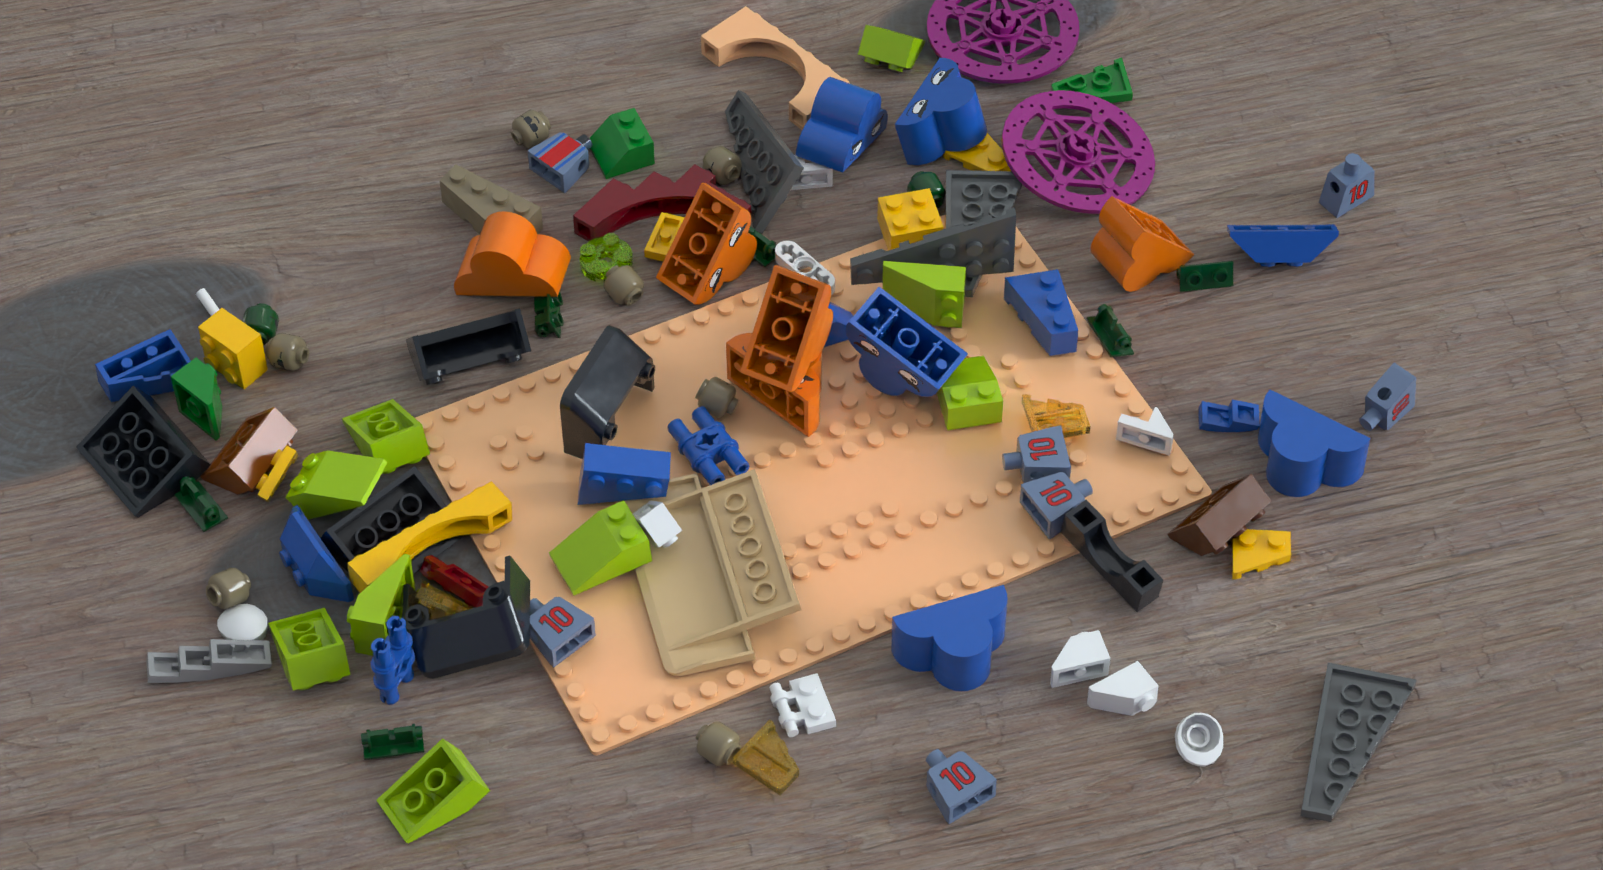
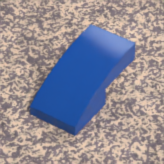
(1236, 417)

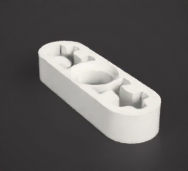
(800, 259)

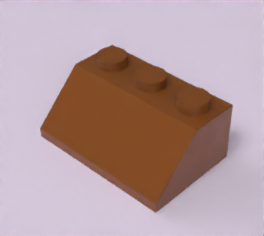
(250, 452)

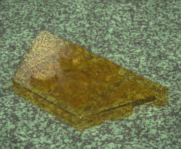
(433, 597)

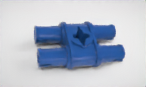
(708, 446)
(392, 660)

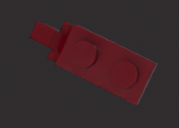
(454, 580)

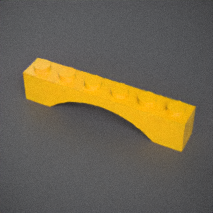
(475, 513)

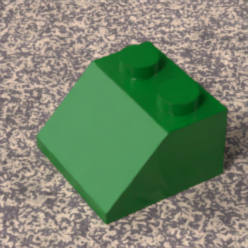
(622, 144)
(199, 396)

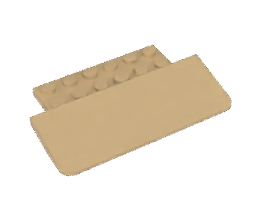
(717, 574)

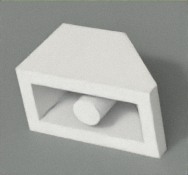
(657, 524)
(1080, 660)
(1124, 691)

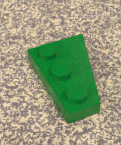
(1107, 83)

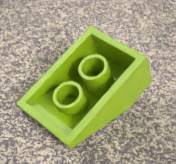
(928, 290)
(971, 395)
(388, 434)
(334, 482)
(602, 549)
(379, 603)
(309, 649)
(433, 792)

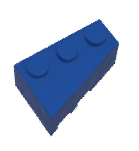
(1045, 309)
(143, 366)
(622, 474)

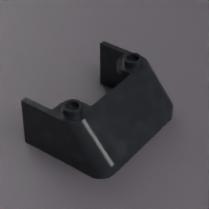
(469, 345)
(600, 389)
(475, 635)

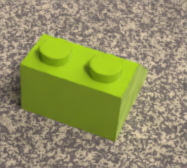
(890, 47)

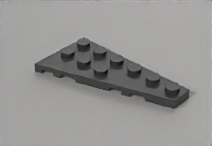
(767, 162)
(977, 195)
(980, 247)
(1350, 725)

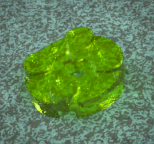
(602, 247)

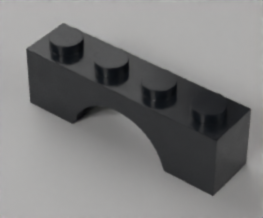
(1090, 536)

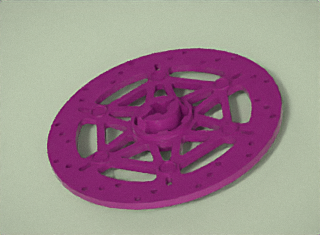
(1003, 33)
(1077, 150)

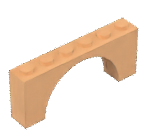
(751, 36)

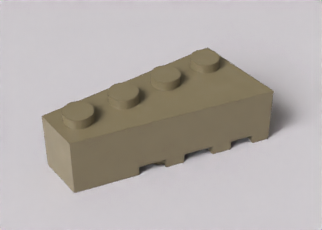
(477, 198)

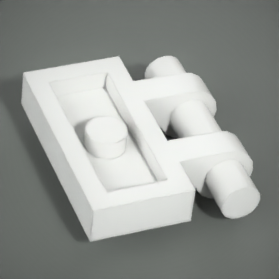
(811, 703)

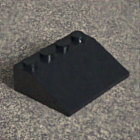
(141, 452)
(384, 516)

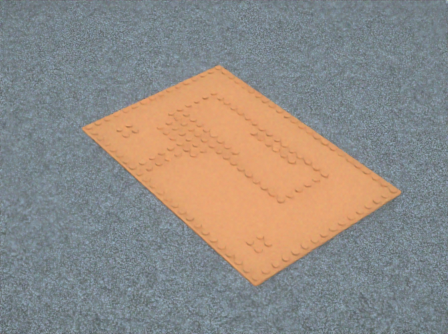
(868, 509)

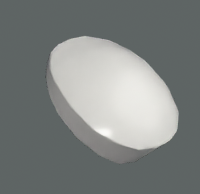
(243, 623)
(1199, 739)

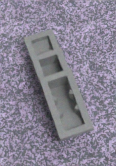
(209, 662)

